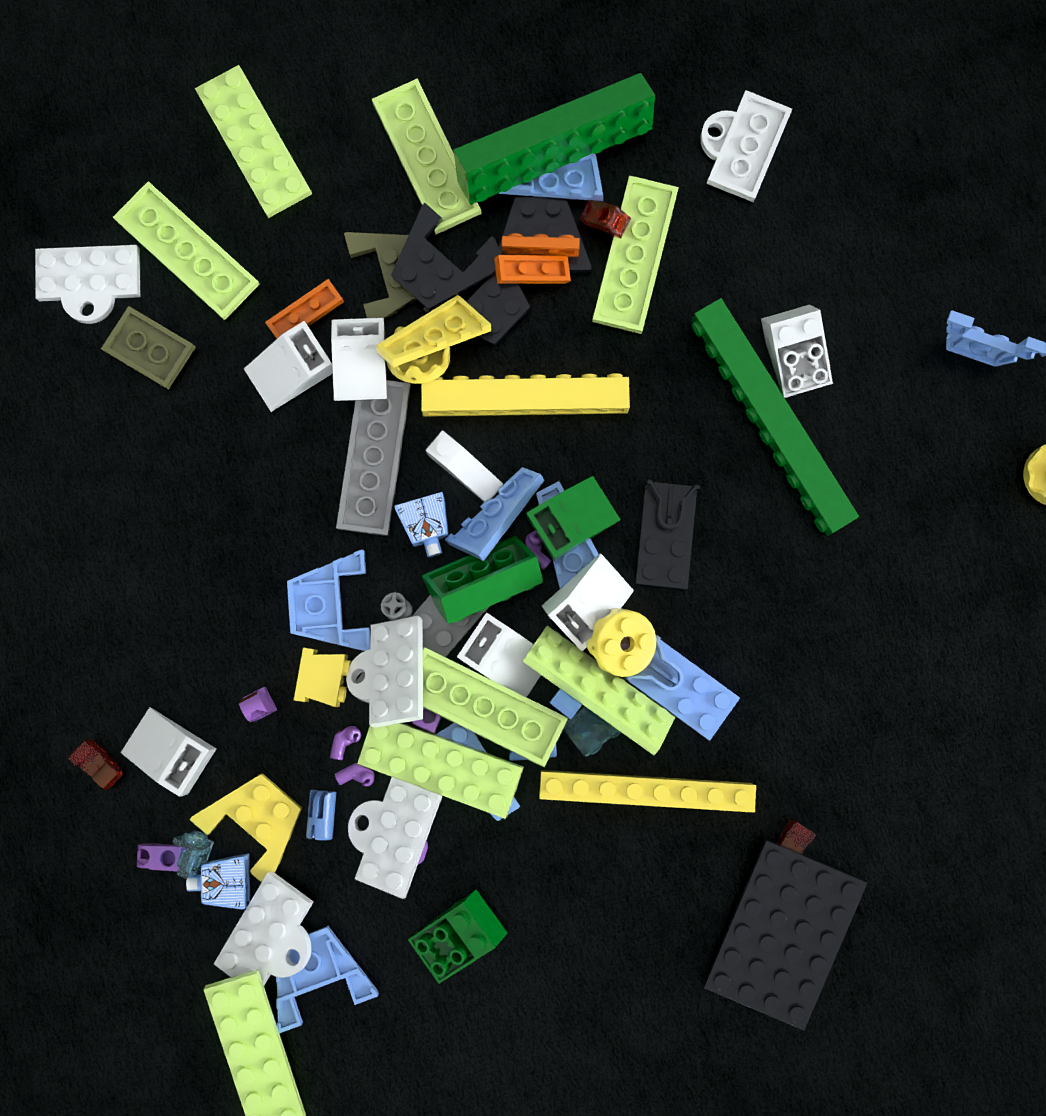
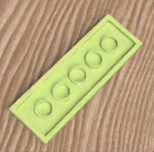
(253, 141)
(424, 153)
(186, 250)
(635, 256)
(599, 690)
(489, 709)
(442, 766)
(253, 1046)

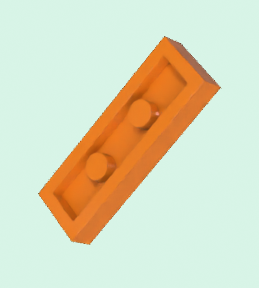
(540, 245)
(532, 269)
(307, 308)

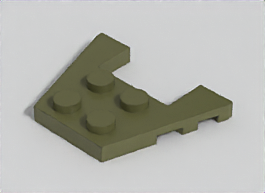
(388, 251)

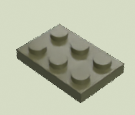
(148, 347)

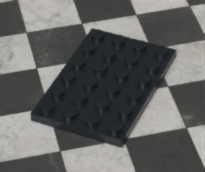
(784, 934)

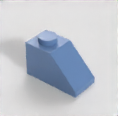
(565, 703)

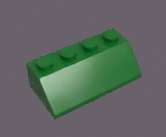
(476, 584)

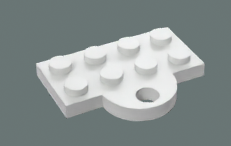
(744, 144)
(87, 277)
(391, 672)
(394, 835)
(269, 933)

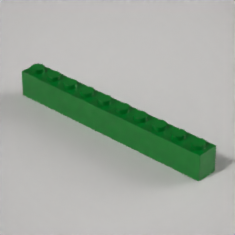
(773, 417)

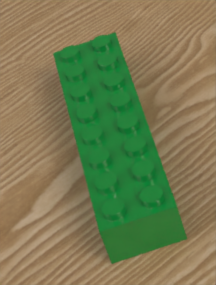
(554, 138)

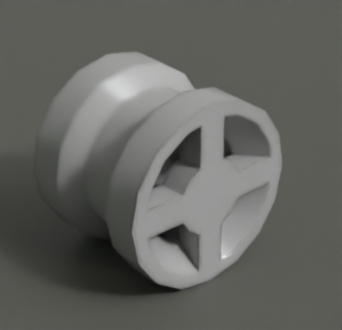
(394, 601)

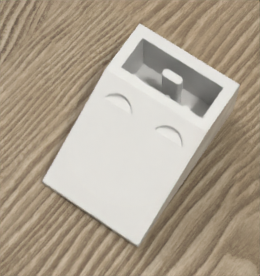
(798, 350)
(357, 365)
(289, 366)
(587, 599)
(499, 655)
(168, 752)

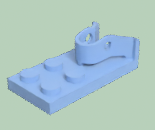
(685, 690)

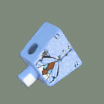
(425, 522)
(224, 882)

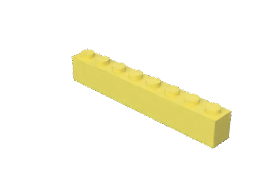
(526, 396)
(647, 791)

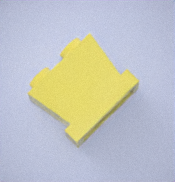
(322, 677)

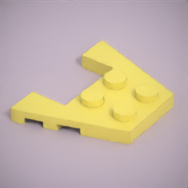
(262, 812)

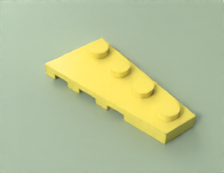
(438, 329)

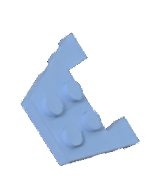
(989, 349)
(316, 603)
(326, 965)

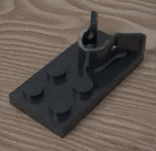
(666, 535)

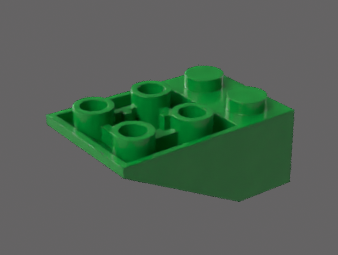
(572, 517)
(458, 936)

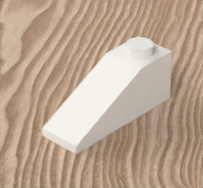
(463, 466)

